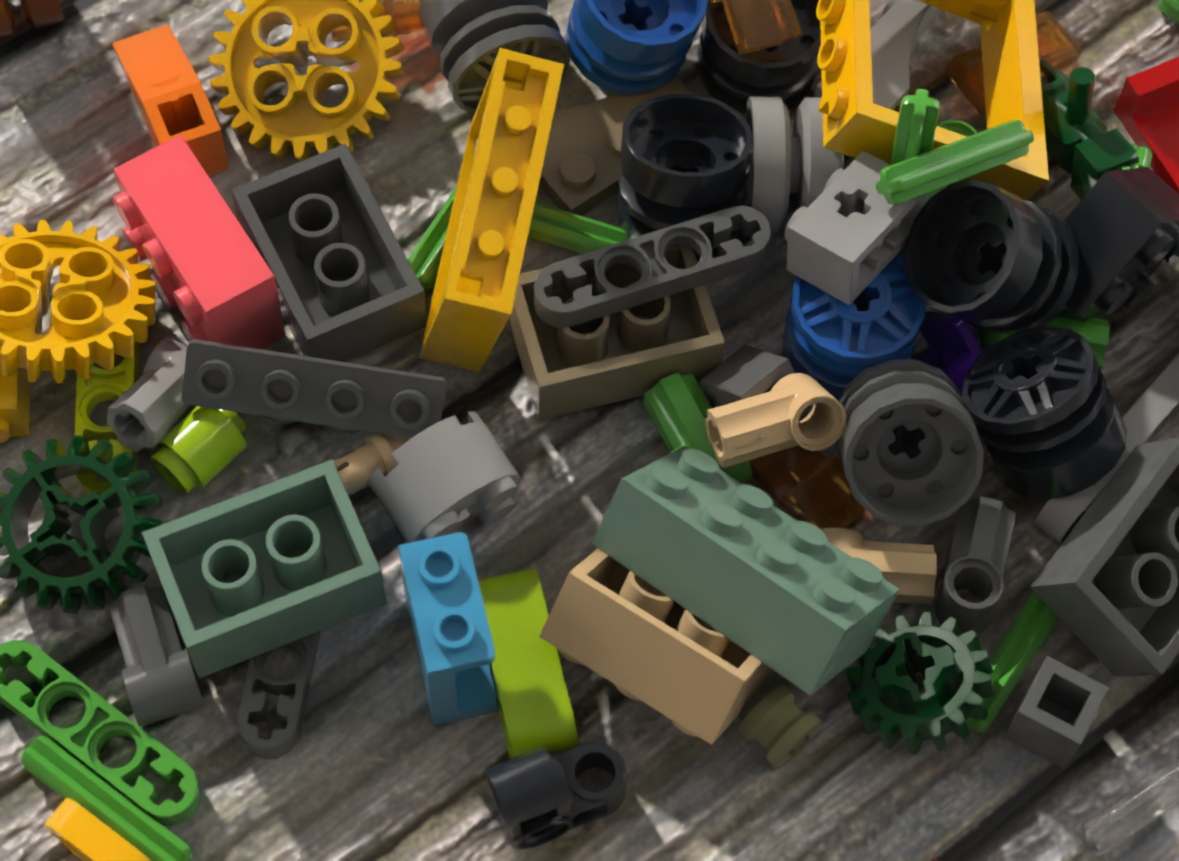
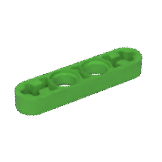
(97, 727)

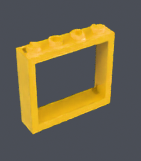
(1009, 77)
(492, 211)

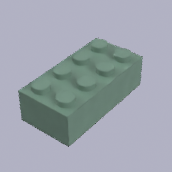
(746, 567)

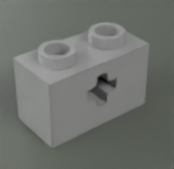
(849, 231)

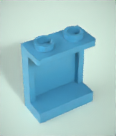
(449, 627)

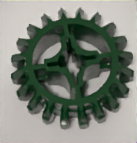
(98, 511)

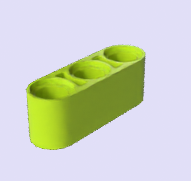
(526, 668)

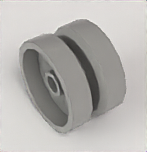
(784, 162)

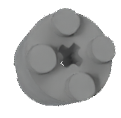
(447, 480)

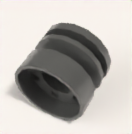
(472, 31)
(914, 474)

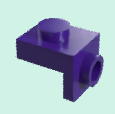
(951, 345)

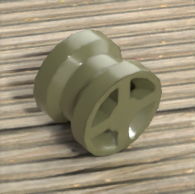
(780, 726)

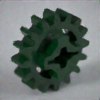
(954, 679)

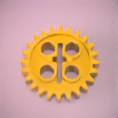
(300, 117)
(95, 308)

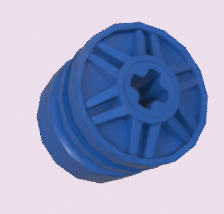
(632, 43)
(842, 340)

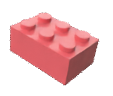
(197, 249)

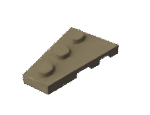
(585, 149)

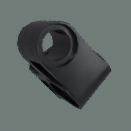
(542, 794)

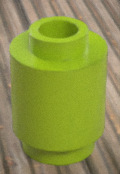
(199, 448)

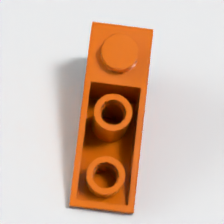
(171, 95)

